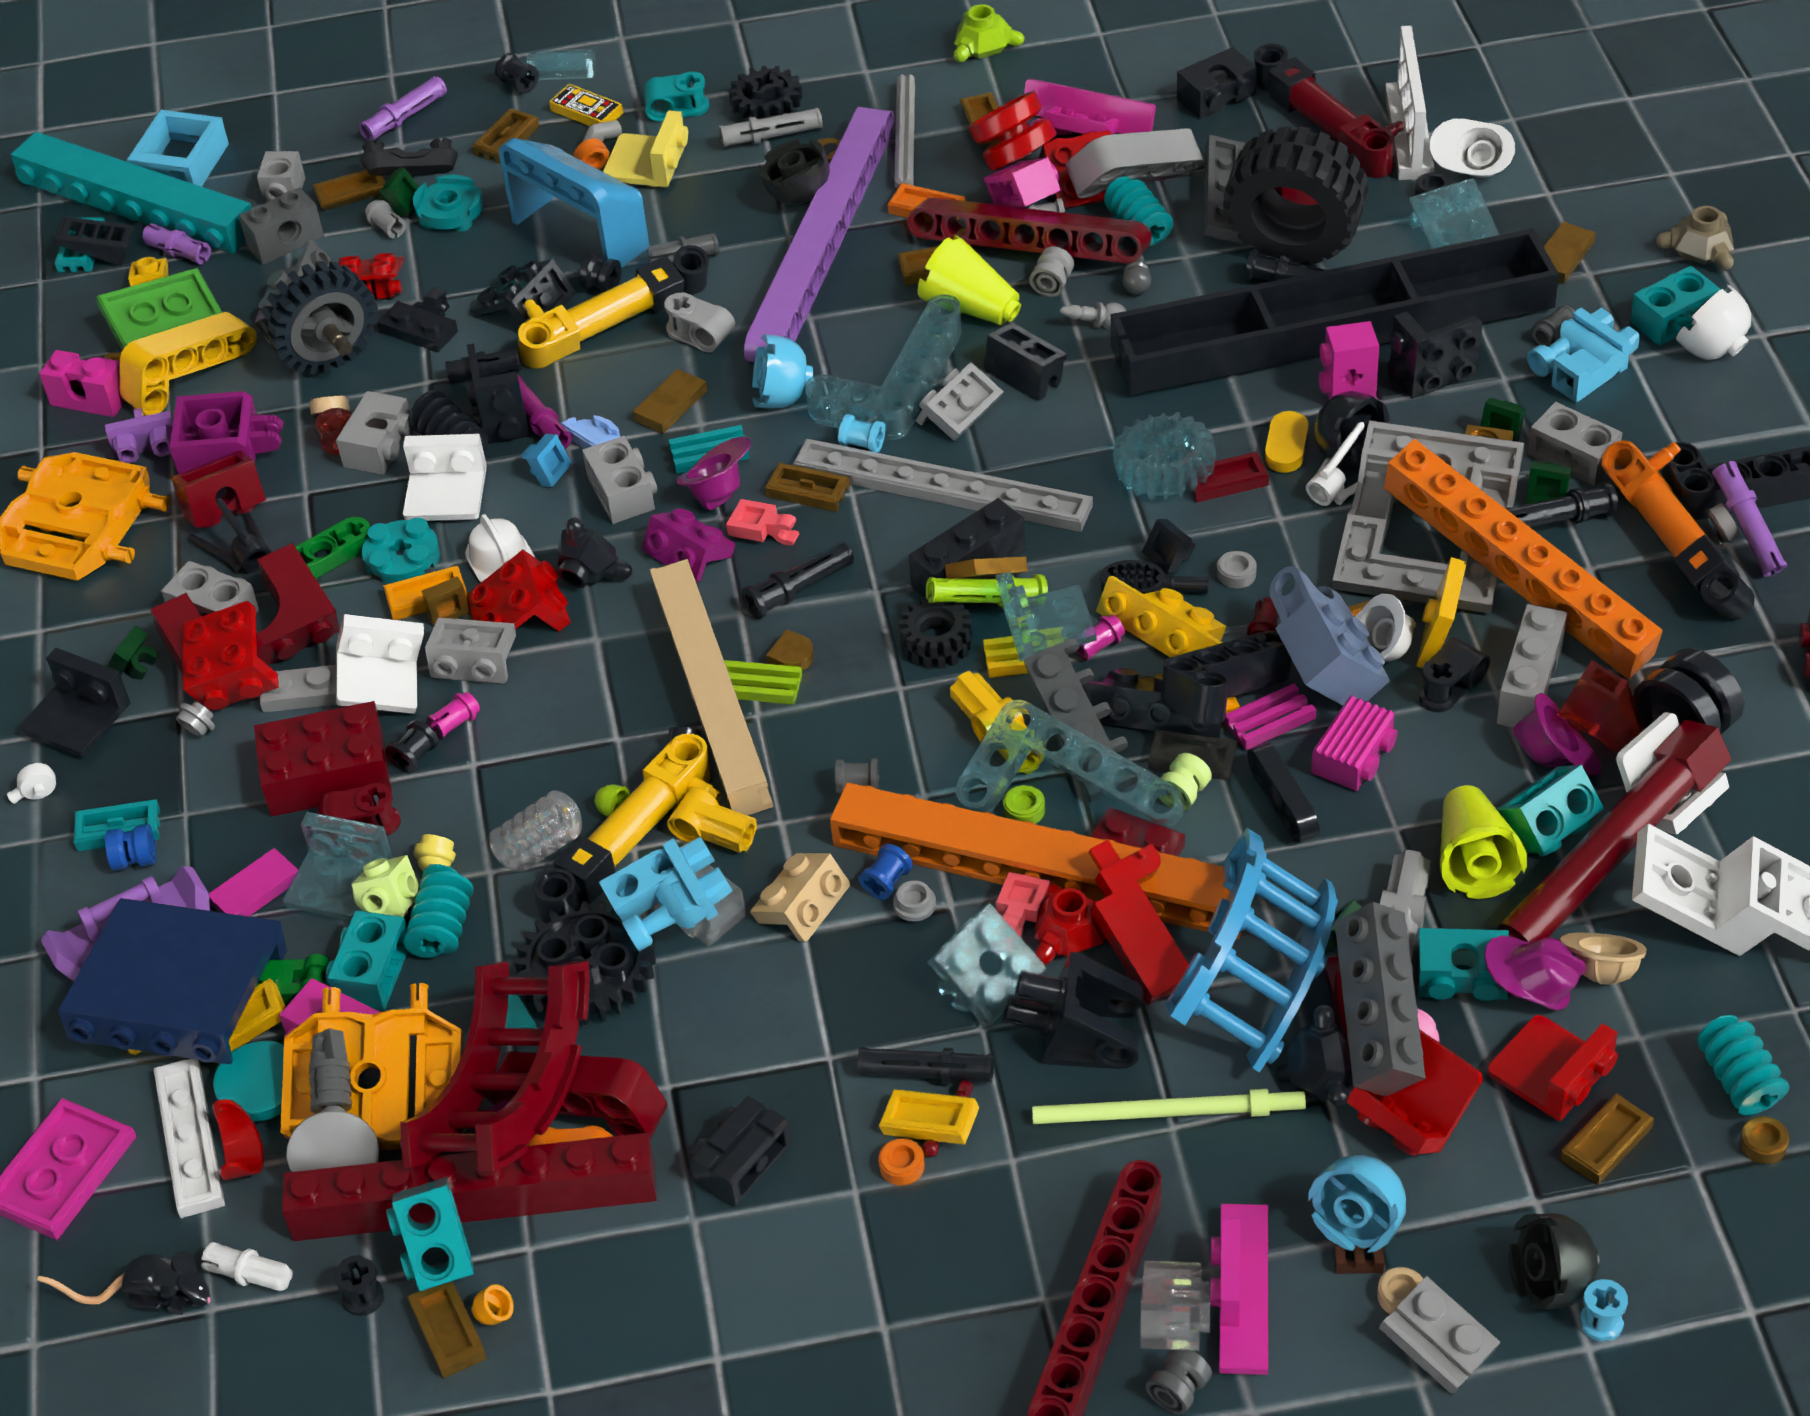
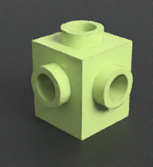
(386, 886)

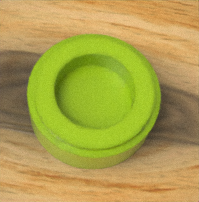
(1024, 804)

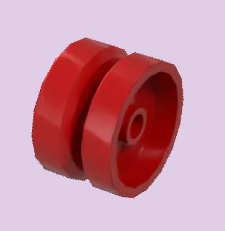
(1014, 135)

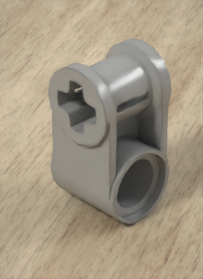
(698, 323)

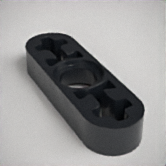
(1283, 792)

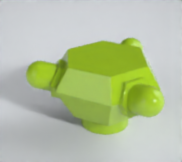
(983, 34)

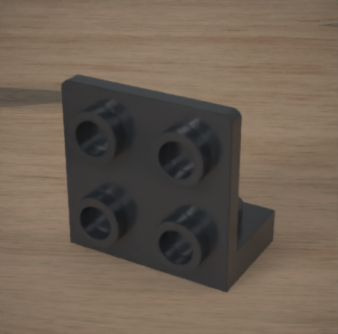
(535, 281)
(79, 706)

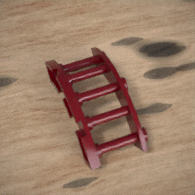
(505, 1133)

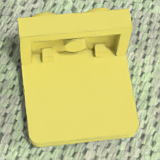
(649, 158)

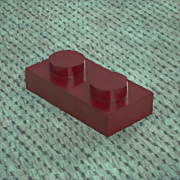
(1138, 832)

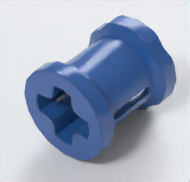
(885, 871)

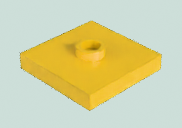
(1441, 611)

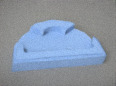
(591, 432)

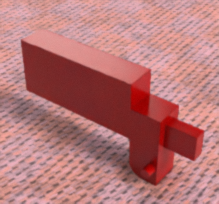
(1133, 923)

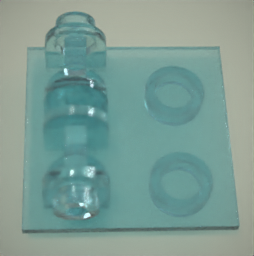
(1452, 214)

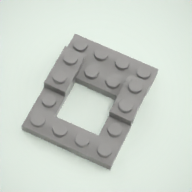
(1362, 568)

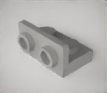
(960, 402)
(469, 650)

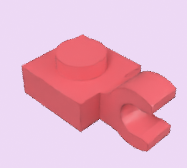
(757, 520)
(1021, 899)

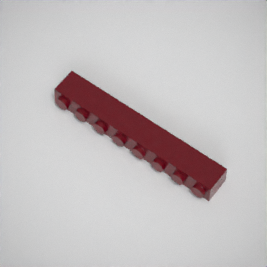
(539, 1182)

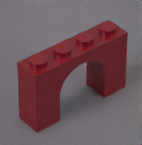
(301, 621)

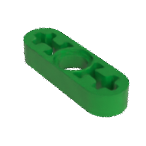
(340, 533)

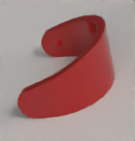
(240, 1141)

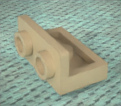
(802, 894)

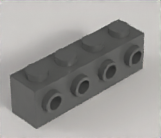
(1379, 1000)

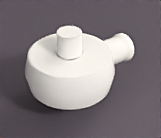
(33, 782)

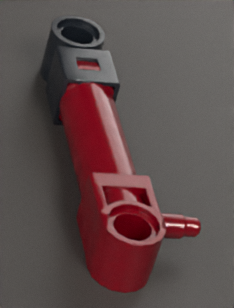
(1295, 87)

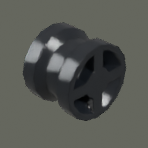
(600, 273)

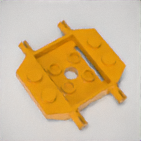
(109, 502)
(378, 1043)

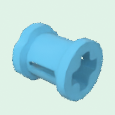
(861, 433)
(1609, 1315)

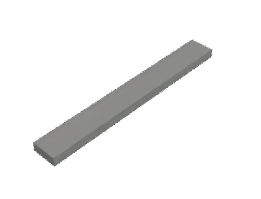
(946, 484)

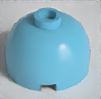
(779, 372)
(1358, 1202)

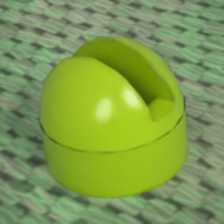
(609, 798)

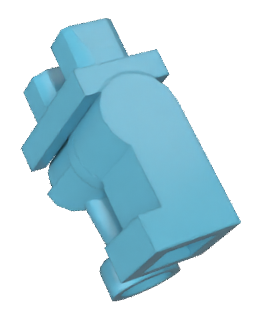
(1585, 351)
(667, 879)

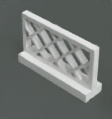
(1407, 104)

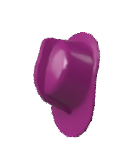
(716, 473)
(1553, 740)
(1534, 970)

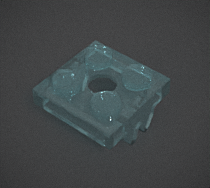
(960, 968)

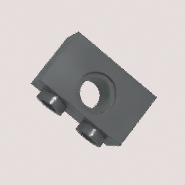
(281, 225)

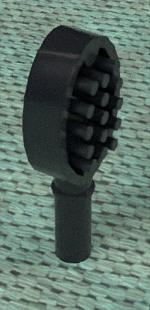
(1150, 578)

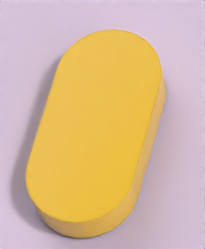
(1286, 441)

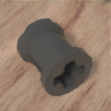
(857, 773)

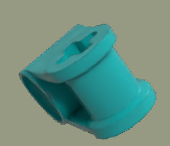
(675, 94)

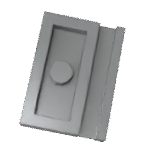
(1439, 1335)

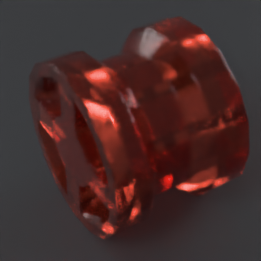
(329, 426)

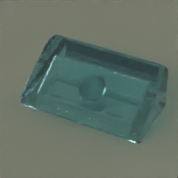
(563, 63)

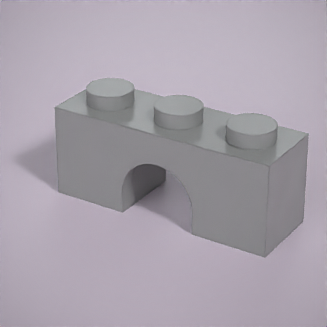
(1531, 662)

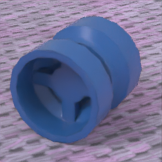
(130, 847)

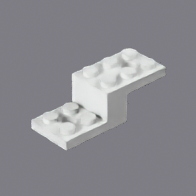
(1726, 900)

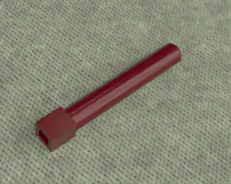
(1685, 763)

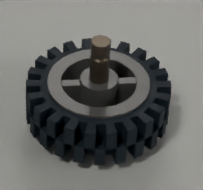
(319, 317)

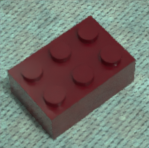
(320, 754)

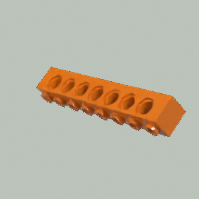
(1522, 558)

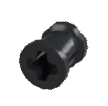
(516, 73)
(412, 746)
(365, 1284)

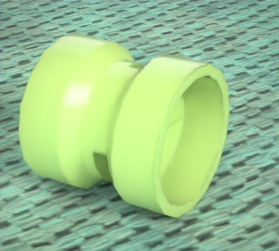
(1188, 776)

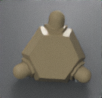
(1701, 238)

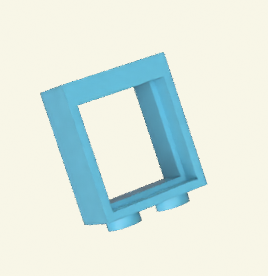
(182, 127)

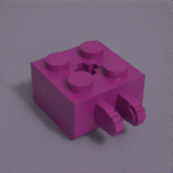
(219, 425)

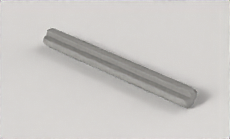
(904, 130)

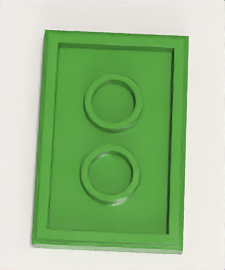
(157, 306)

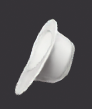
(1472, 147)
(492, 545)
(1387, 626)

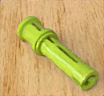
(978, 590)

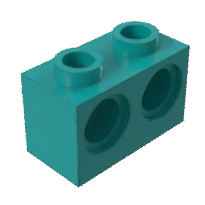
(1670, 304)
(1548, 804)
(369, 958)
(442, 1232)

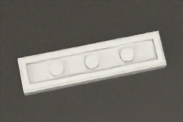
(189, 1137)

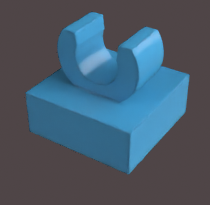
(547, 460)

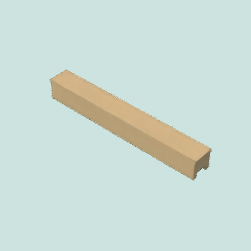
(711, 689)

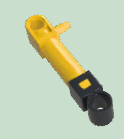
(562, 330)
(588, 860)

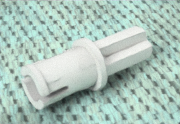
(246, 1267)

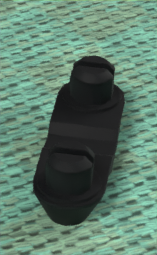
(437, 159)

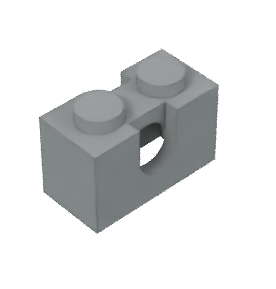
(374, 432)

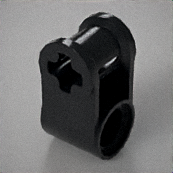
(1452, 674)

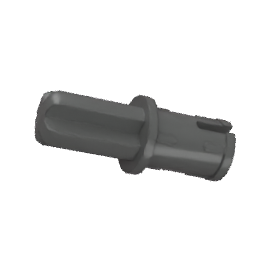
(706, 242)

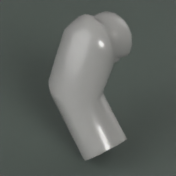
(603, 130)

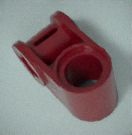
(360, 806)

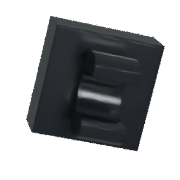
(1168, 546)

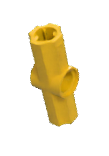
(982, 707)

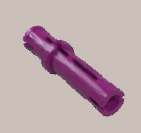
(542, 418)

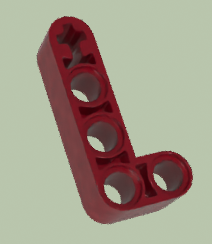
(601, 1089)

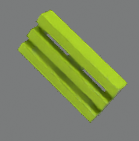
(761, 676)

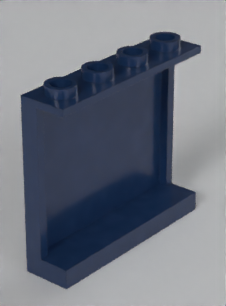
(170, 980)

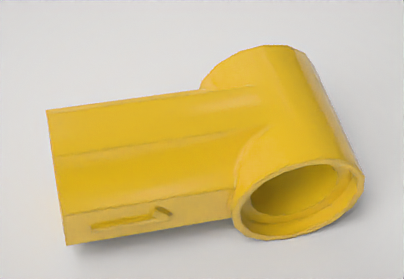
(703, 817)

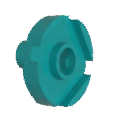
(433, 207)
(413, 537)

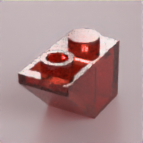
(1603, 708)

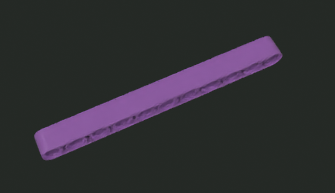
(822, 229)

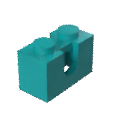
(1447, 971)

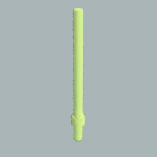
(1257, 1102)

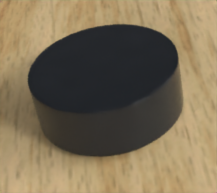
(1430, 182)

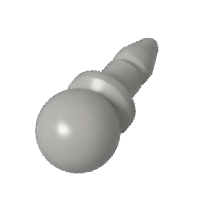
(1097, 315)

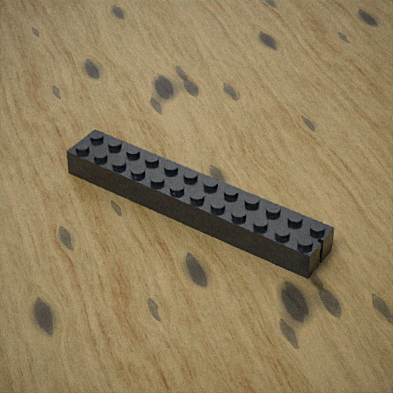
(1289, 316)

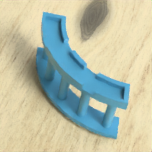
(1245, 877)

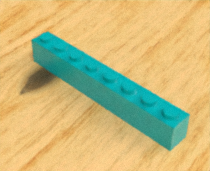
(130, 191)

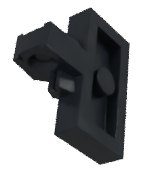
(422, 323)

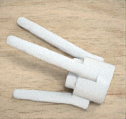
(1329, 481)

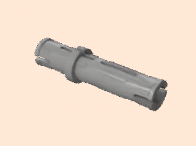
(731, 134)

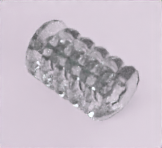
(536, 832)

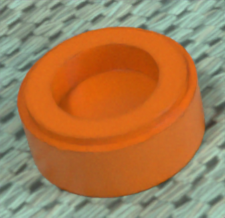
(593, 153)
(901, 1162)

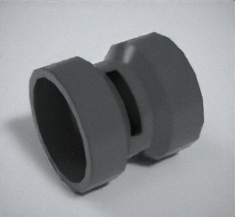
(1178, 1380)

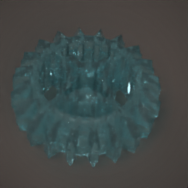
(1164, 455)

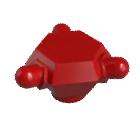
(1065, 924)

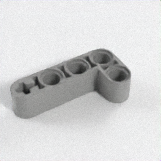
(1132, 156)

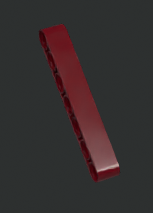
(1041, 221)
(1100, 1286)

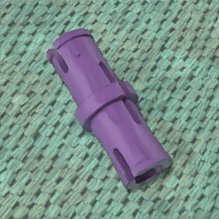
(176, 243)

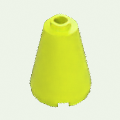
(969, 278)
(1478, 846)

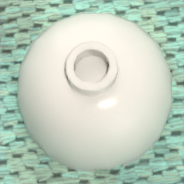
(1718, 326)

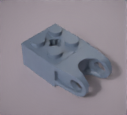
(1326, 640)

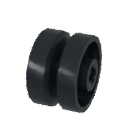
(1693, 689)

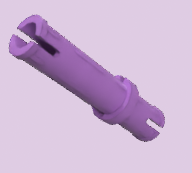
(391, 115)
(1743, 506)

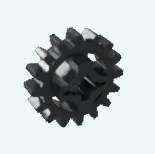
(765, 93)

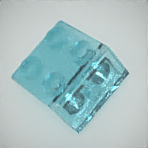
(1044, 618)
(333, 863)

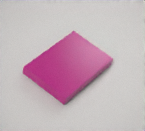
(61, 1167)

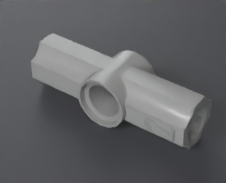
(1407, 891)

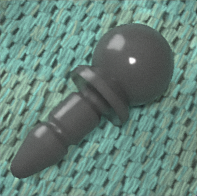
(1137, 277)

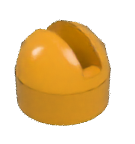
(490, 1300)

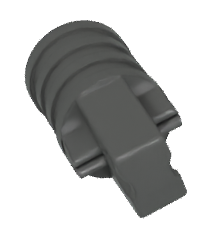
(329, 1072)

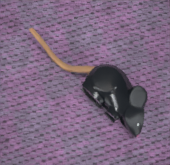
(152, 1283)

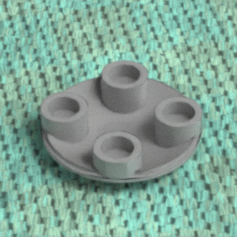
(331, 1141)

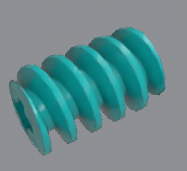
(1135, 202)
(438, 912)
(1742, 1064)

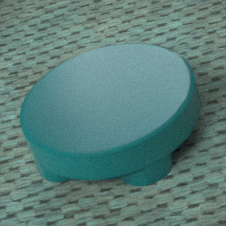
(253, 1079)

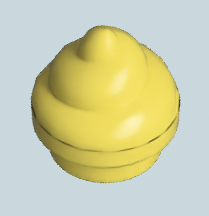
(434, 850)

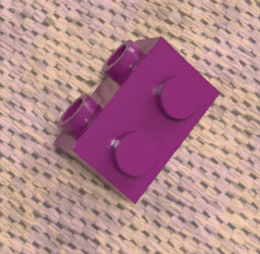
(681, 537)

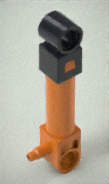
(1691, 548)

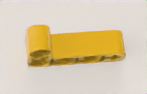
(156, 359)

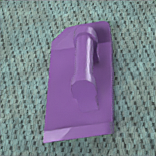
(71, 948)

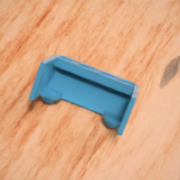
(541, 172)

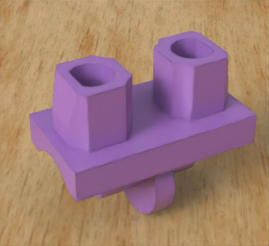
(140, 435)

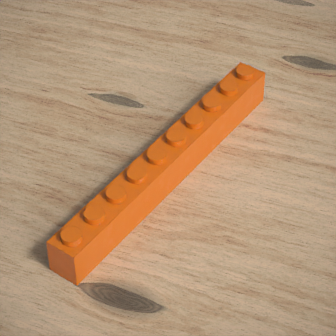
(992, 846)

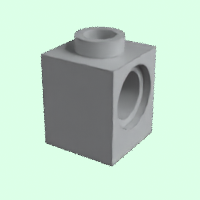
(280, 173)

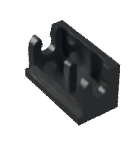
(1024, 360)

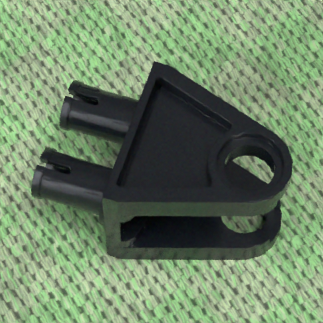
(1072, 1014)

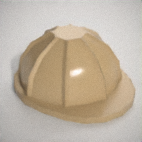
(1607, 957)

